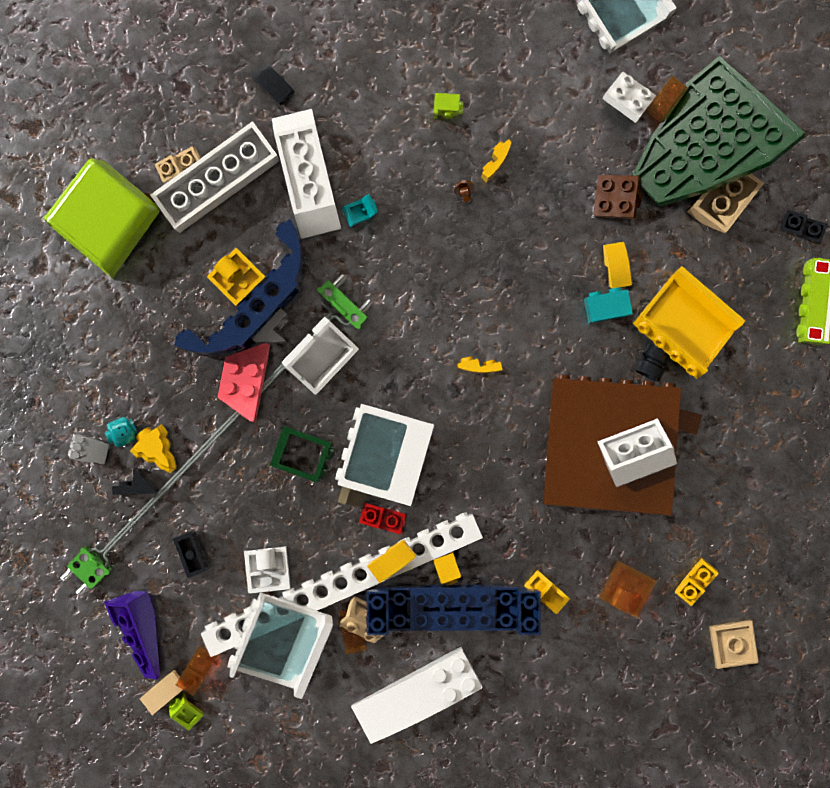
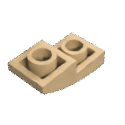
(175, 164)
(161, 693)

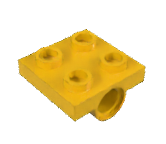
(236, 277)

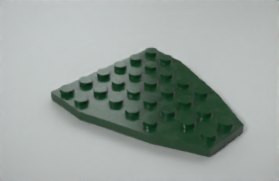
(714, 137)

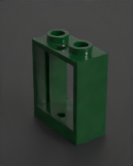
(282, 446)

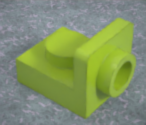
(184, 712)

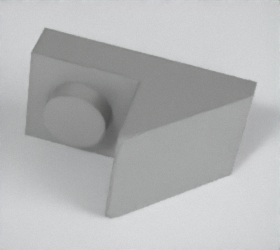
(268, 332)

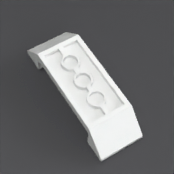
(305, 174)

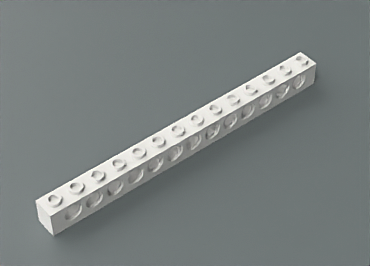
(217, 643)

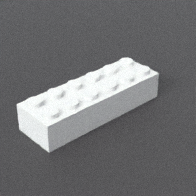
(215, 177)

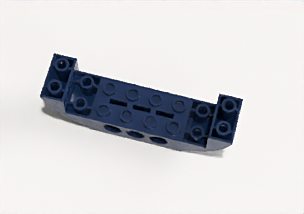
(285, 278)
(453, 609)

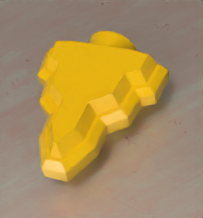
(155, 447)

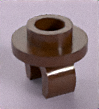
(464, 189)

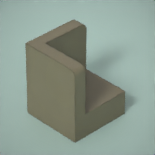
(352, 497)

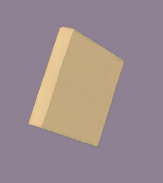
(734, 644)

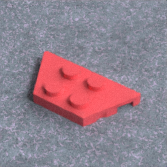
(244, 379)

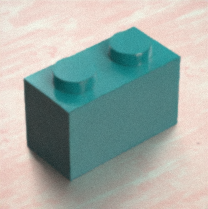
(608, 306)

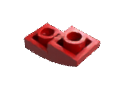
(383, 518)

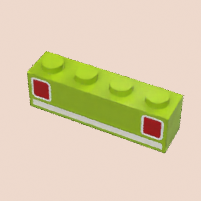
(815, 308)

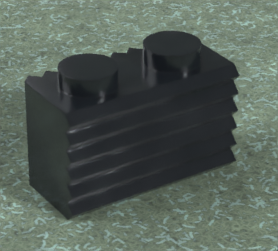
(191, 554)

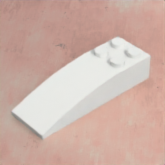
(417, 695)

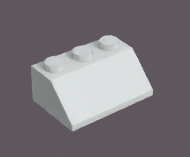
(637, 452)

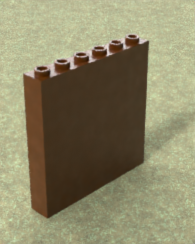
(593, 411)

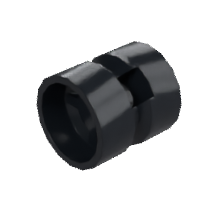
(652, 363)

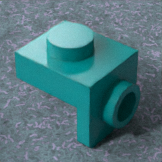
(360, 210)

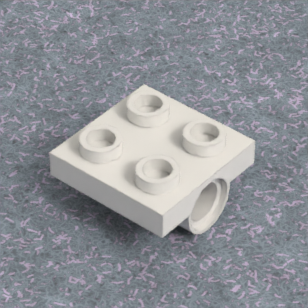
(629, 97)
(267, 569)

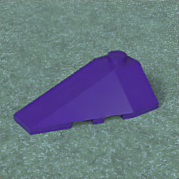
(137, 622)

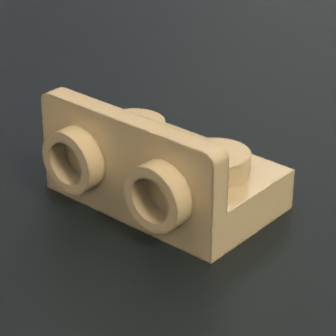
(357, 619)

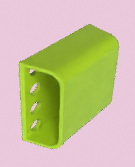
(102, 215)

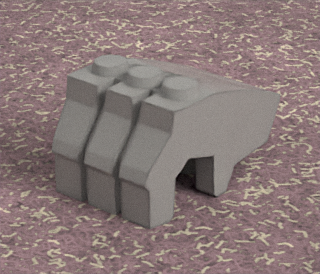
(88, 449)

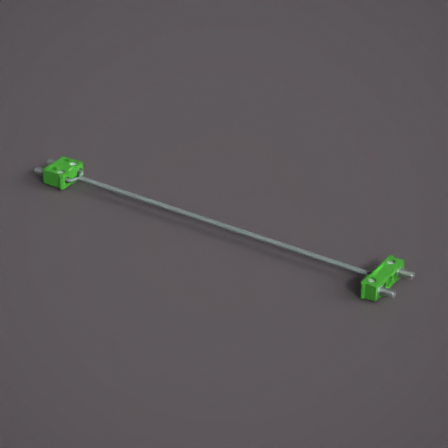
(90, 562)

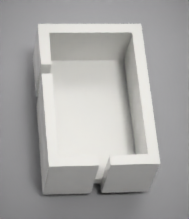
(320, 356)

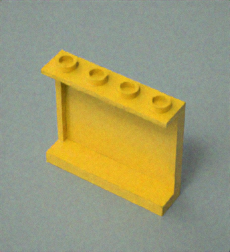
(688, 322)

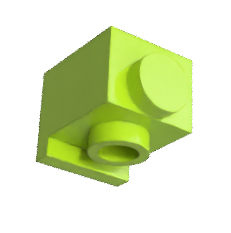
(447, 105)

